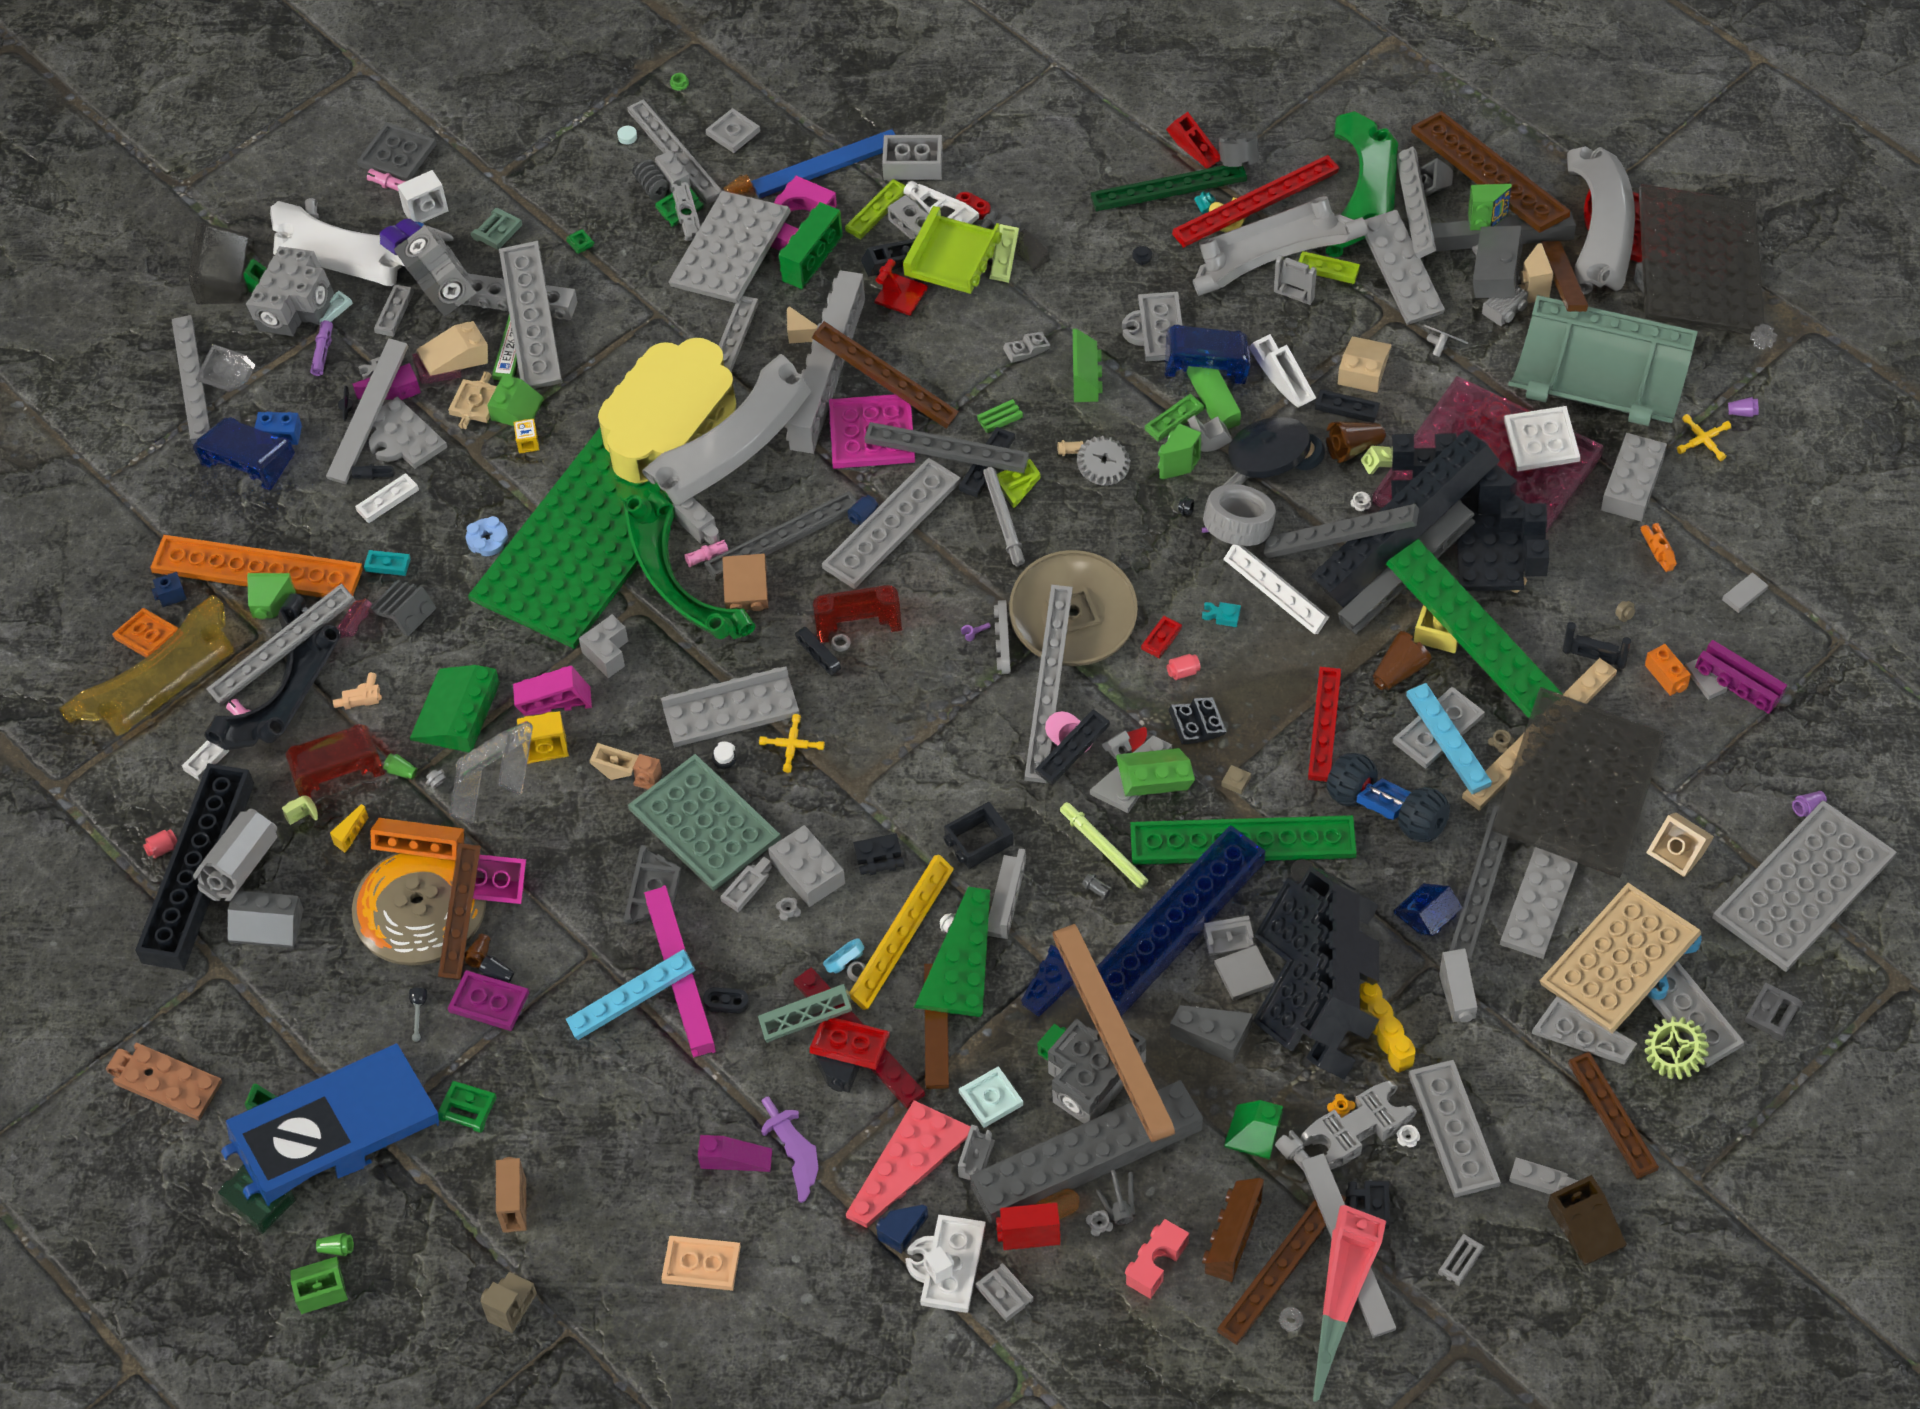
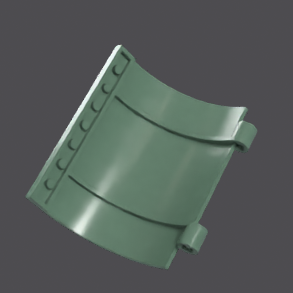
(1605, 360)

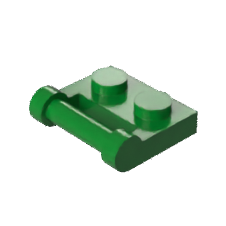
(470, 1100)

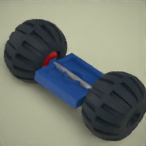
(1420, 812)

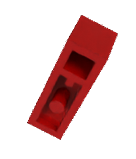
(1193, 140)

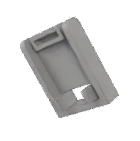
(1297, 275)

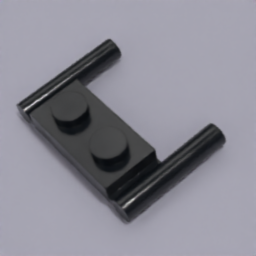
(1596, 649)

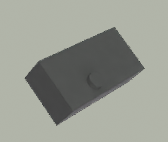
(1498, 262)

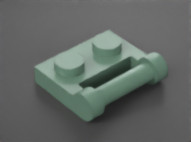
(500, 231)

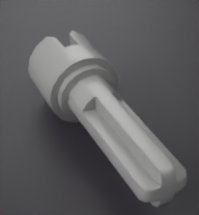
(1292, 1148)

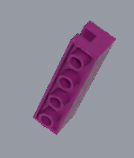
(1741, 676)

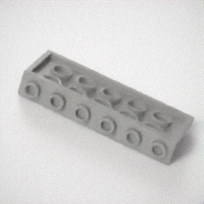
(729, 706)

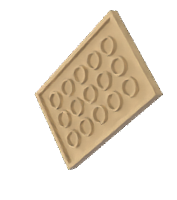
(1620, 957)

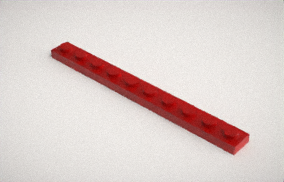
(1255, 201)

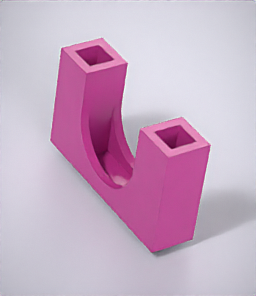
(800, 195)

